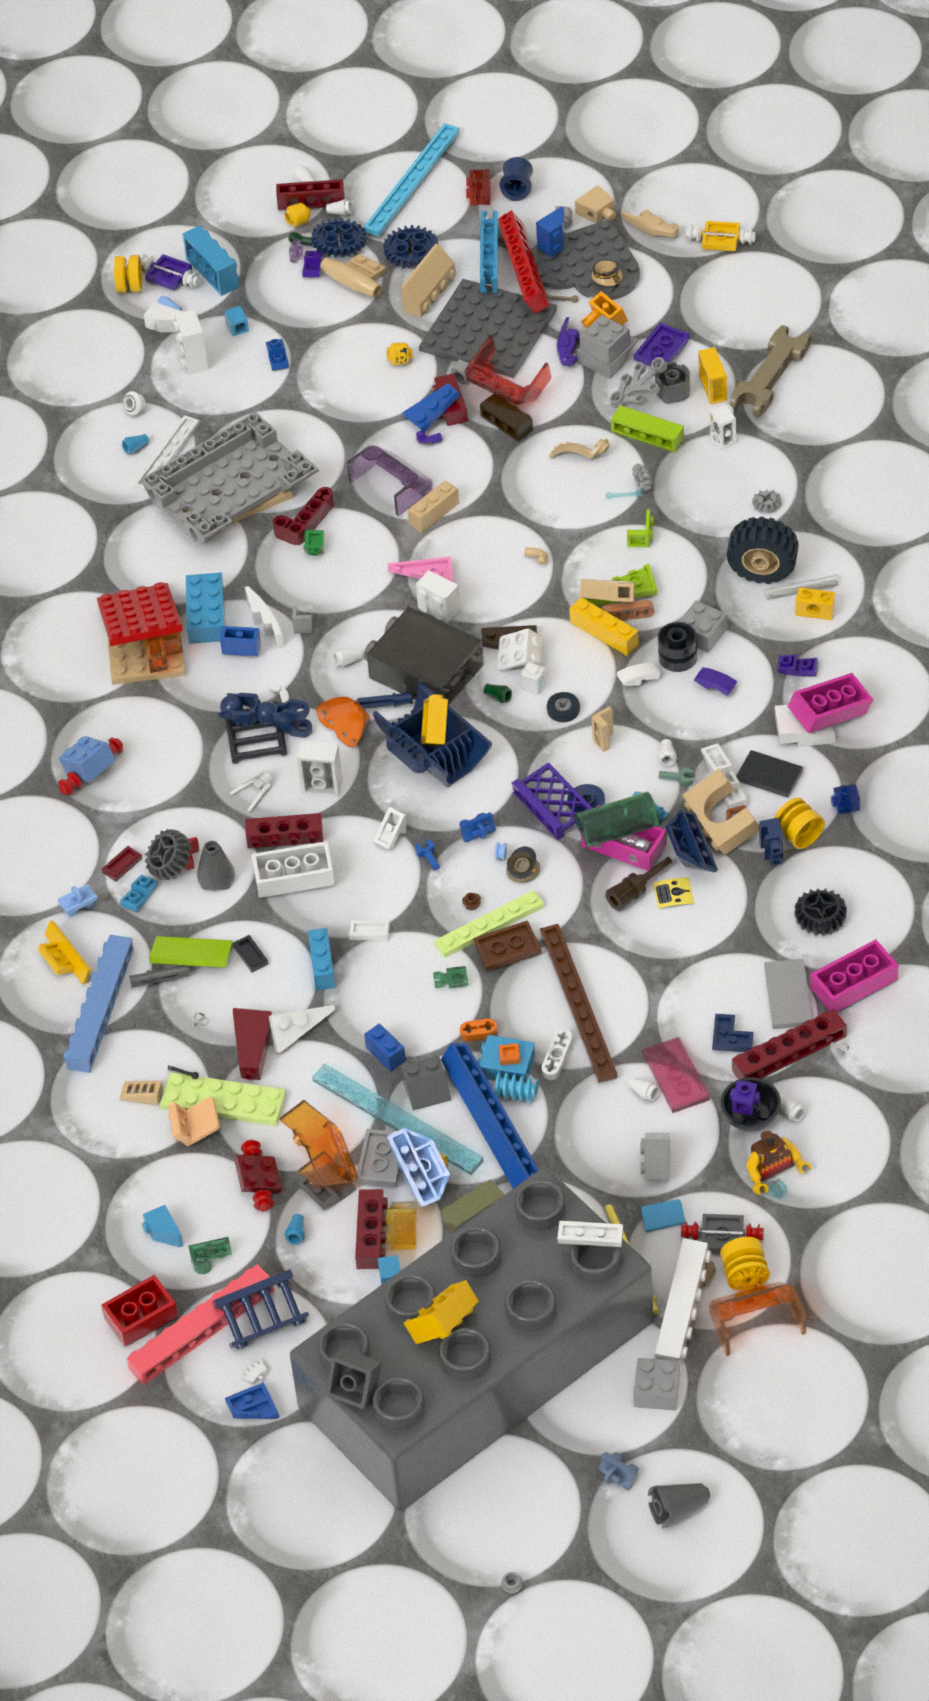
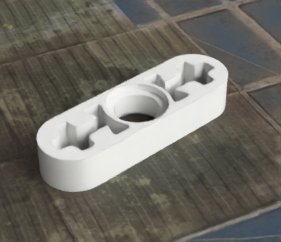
(556, 1047)

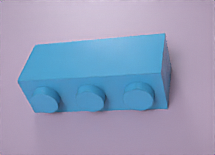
(321, 959)

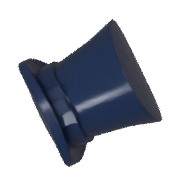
(516, 180)

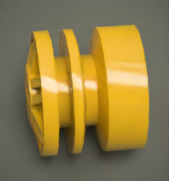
(800, 823)
(744, 1263)

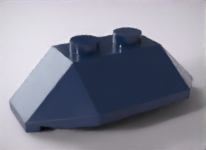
(690, 842)

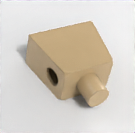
(595, 205)

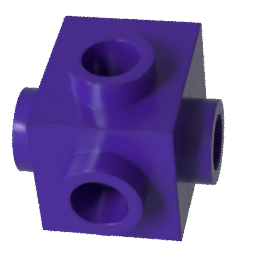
(744, 1097)

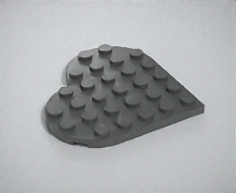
(581, 251)

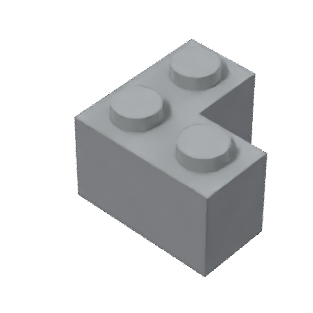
(656, 1155)

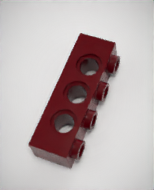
(311, 193)
(284, 830)
(370, 1216)

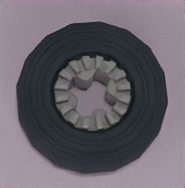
(561, 700)

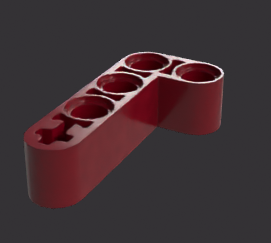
(308, 518)

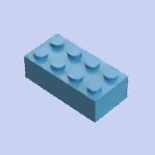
(210, 260)
(205, 607)

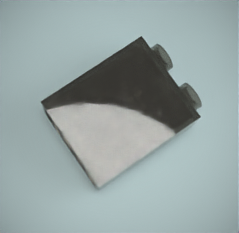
(425, 652)

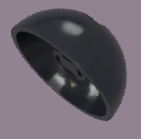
(763, 1114)

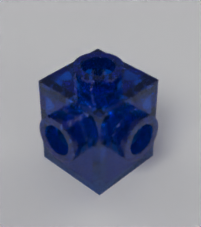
(845, 799)

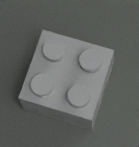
(708, 624)
(656, 1384)

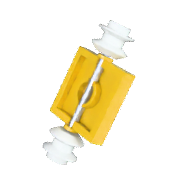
(720, 235)

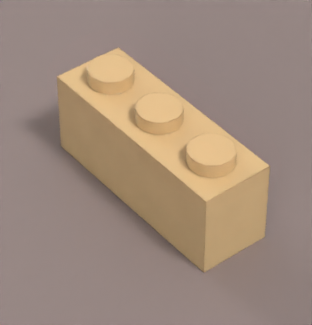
(433, 506)

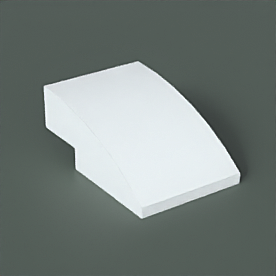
(792, 731)

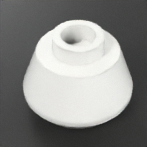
(133, 403)

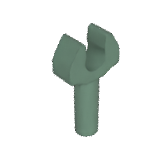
(681, 776)

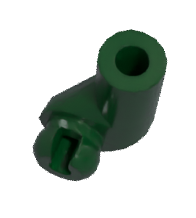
(304, 240)

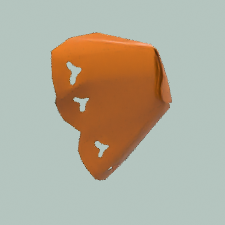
(345, 717)

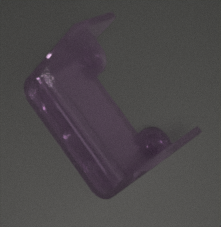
(415, 482)

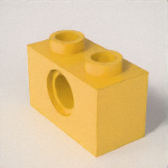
(815, 603)

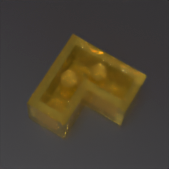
(402, 1221)

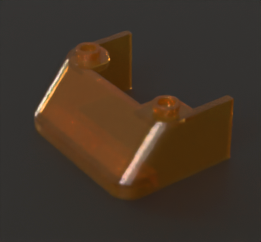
(328, 1153)
(732, 1305)

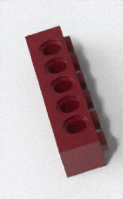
(802, 1042)

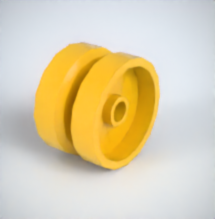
(128, 274)

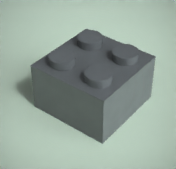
(353, 1378)

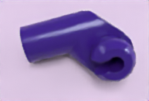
(428, 440)

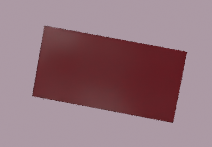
(121, 863)

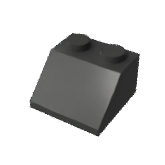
(425, 1083)

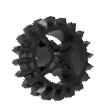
(810, 917)

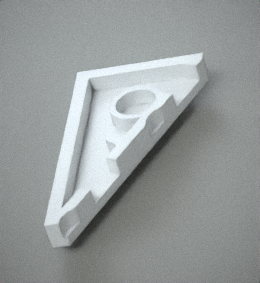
(292, 1025)

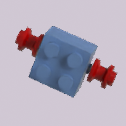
(86, 761)

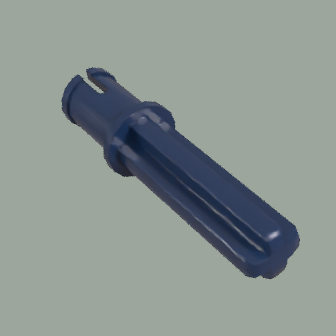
(386, 700)

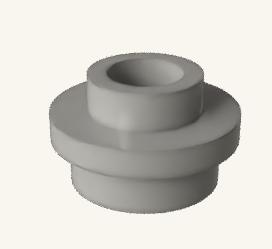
(511, 1577)

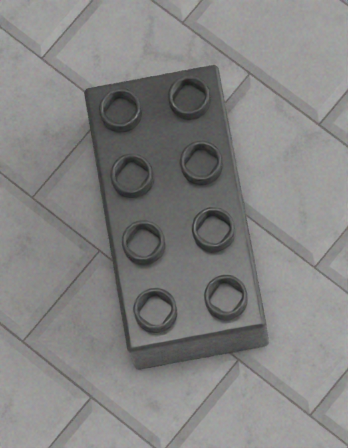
(537, 1328)

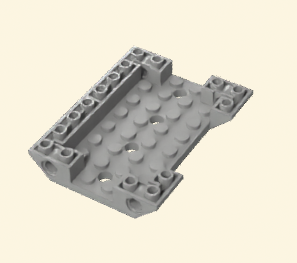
(219, 468)

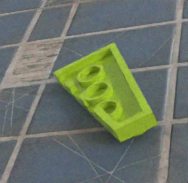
(644, 584)

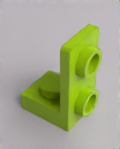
(641, 538)

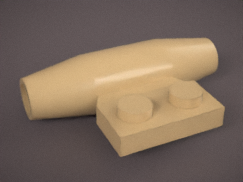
(356, 274)

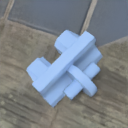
(77, 899)

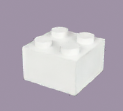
(438, 596)

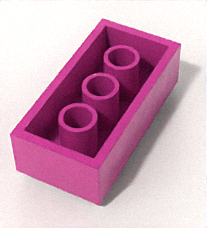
(830, 702)
(854, 976)

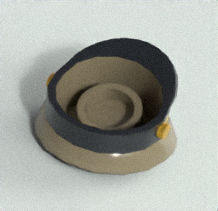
(522, 865)

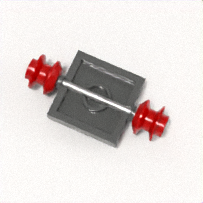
(720, 1229)

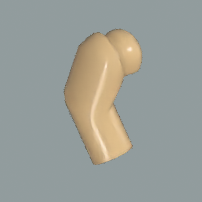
(536, 552)

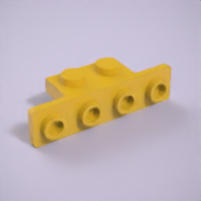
(62, 955)

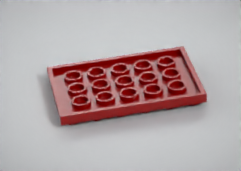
(139, 614)

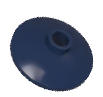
(591, 793)

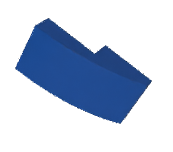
(277, 354)

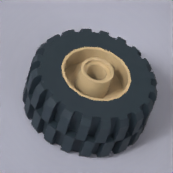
(762, 550)

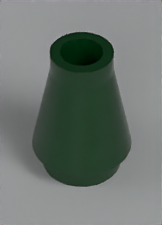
(498, 692)

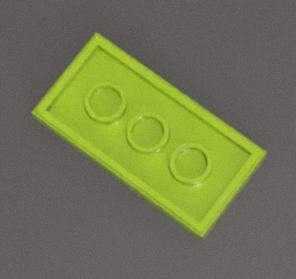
(191, 951)

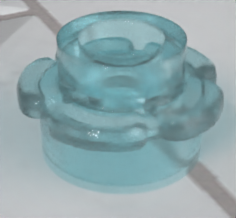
(777, 1188)

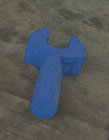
(427, 852)

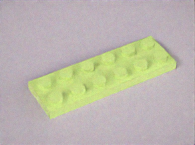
(232, 1099)

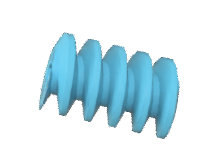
(515, 1088)

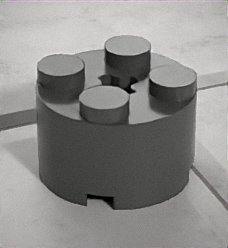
(673, 383)

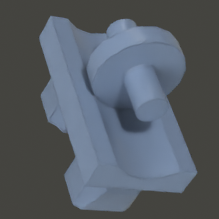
(616, 1471)

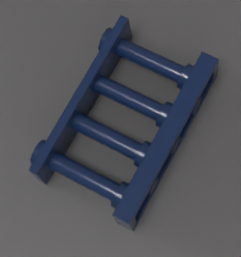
(244, 1297)

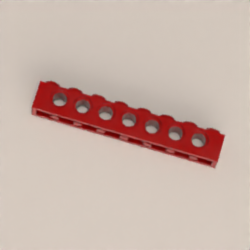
(523, 261)

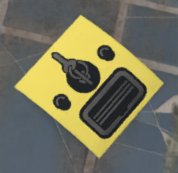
(673, 892)

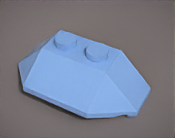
(419, 1165)

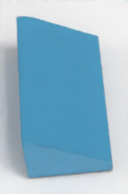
(662, 1215)

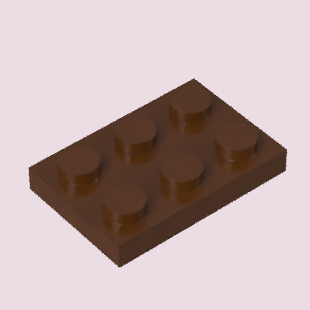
(507, 945)

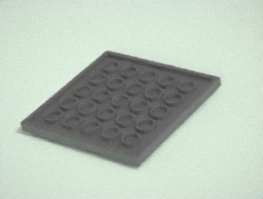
(474, 316)

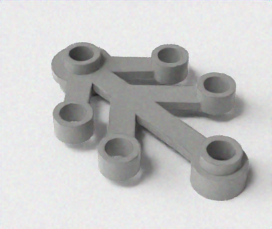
(637, 384)

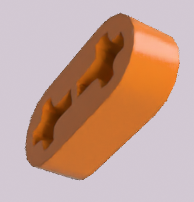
(478, 1029)

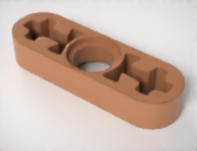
(641, 605)

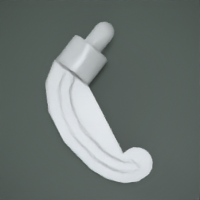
(282, 691)

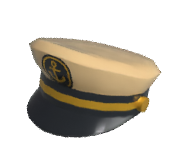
(607, 272)

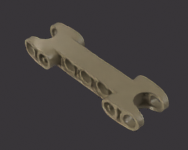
(759, 389)

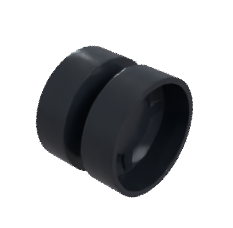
(677, 647)

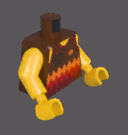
(771, 1157)

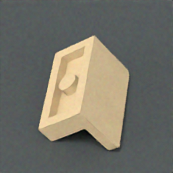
(602, 727)

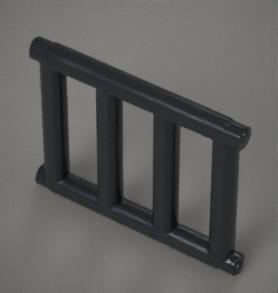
(233, 742)

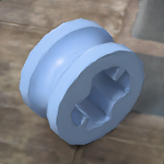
(500, 851)

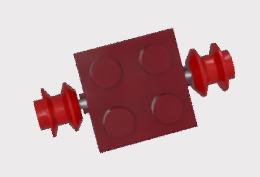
(257, 1175)

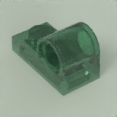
(207, 1251)

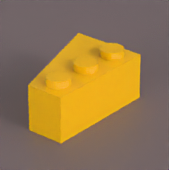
(443, 1314)

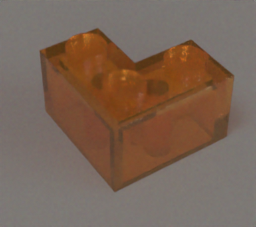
(160, 647)

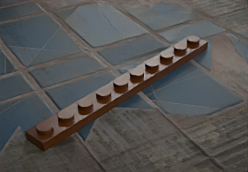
(578, 1003)

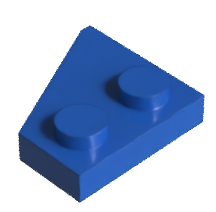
(252, 1404)

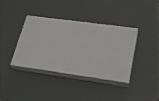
(787, 993)

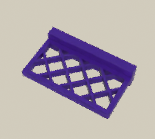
(536, 805)

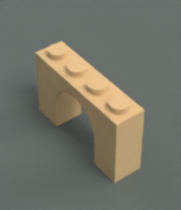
(725, 834)

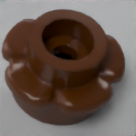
(471, 901)

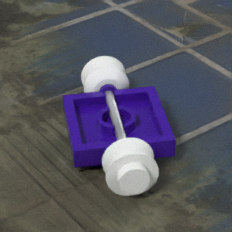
(169, 272)

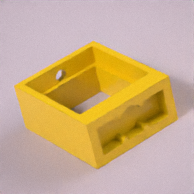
(712, 375)
(434, 721)

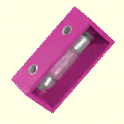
(636, 849)

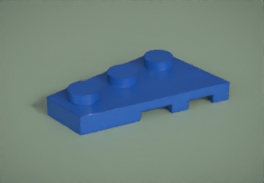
(432, 407)

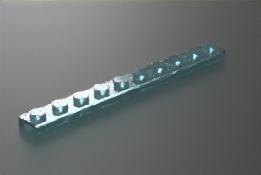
(395, 1117)

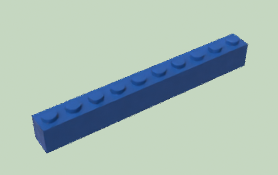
(488, 1113)

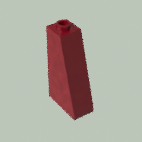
(252, 1040)

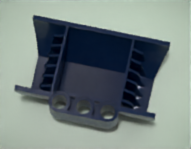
(447, 763)

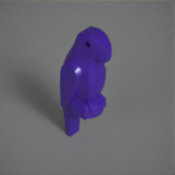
(566, 344)

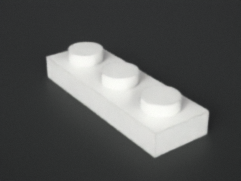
(590, 1233)

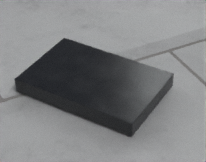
(769, 773)

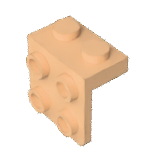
(194, 1122)

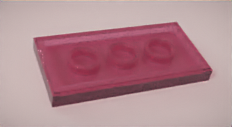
(675, 1074)

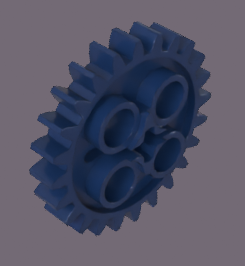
(326, 237)
(398, 245)

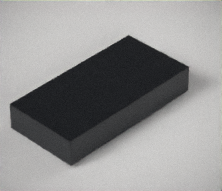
(250, 953)

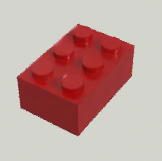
(139, 1310)

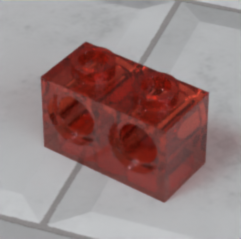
(478, 187)

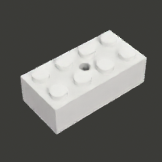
(293, 869)

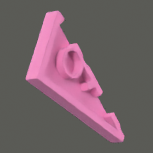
(419, 568)

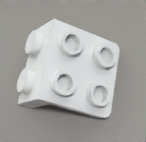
(519, 649)

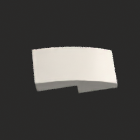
(634, 674)

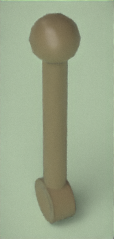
(574, 298)

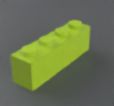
(647, 428)

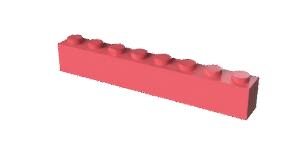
(191, 1330)

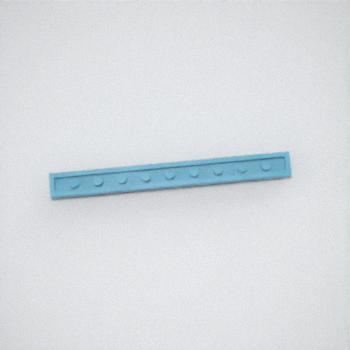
(411, 179)

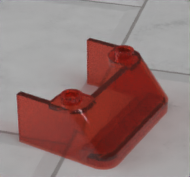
(483, 375)

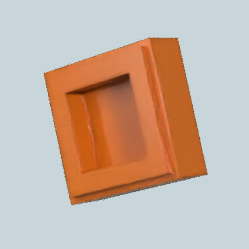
(509, 1054)

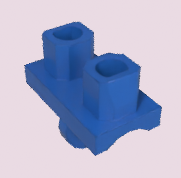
(477, 827)

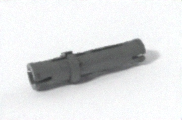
(157, 976)

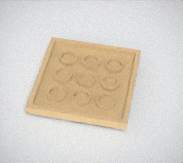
(130, 664)

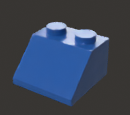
(551, 232)

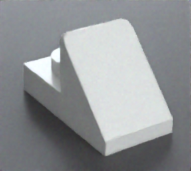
(391, 826)

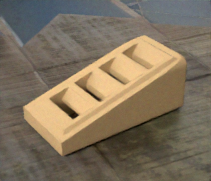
(147, 1097)

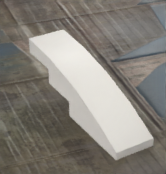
(262, 615)
(716, 759)

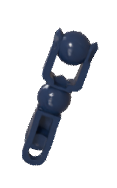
(282, 714)

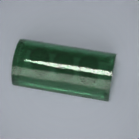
(617, 819)

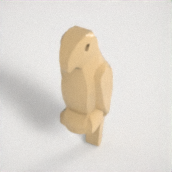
(651, 224)

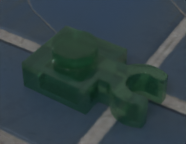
(454, 977)

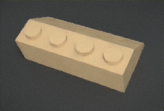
(427, 281)

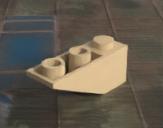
(608, 590)

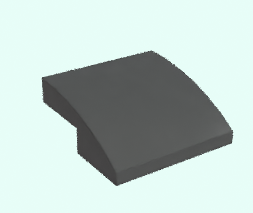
(326, 1196)

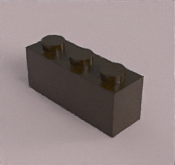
(506, 417)

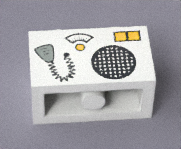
(722, 427)

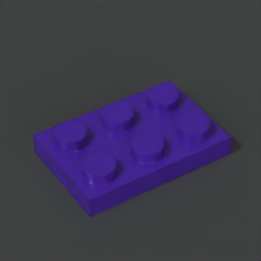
(663, 343)

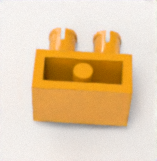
(603, 305)

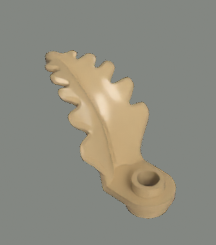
(600, 447)

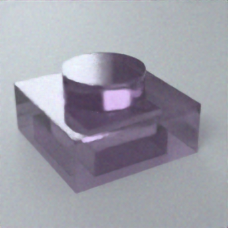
(295, 250)

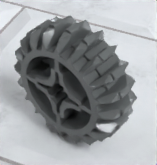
(168, 854)

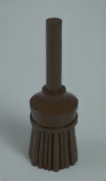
(632, 886)

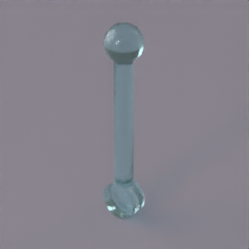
(639, 493)

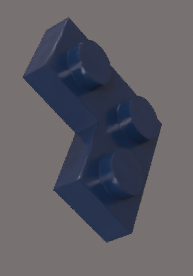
(727, 1039)

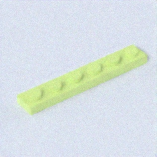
(488, 923)

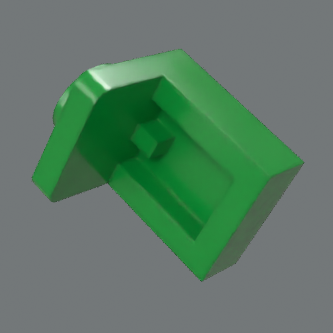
(314, 542)

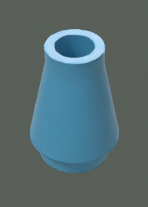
(134, 443)
(295, 1230)

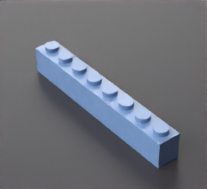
(99, 1003)

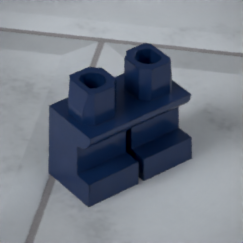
(771, 840)

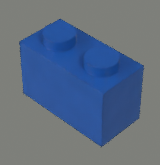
(240, 641)
(385, 1047)

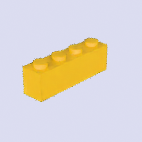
(604, 626)

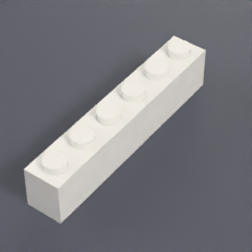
(682, 1300)

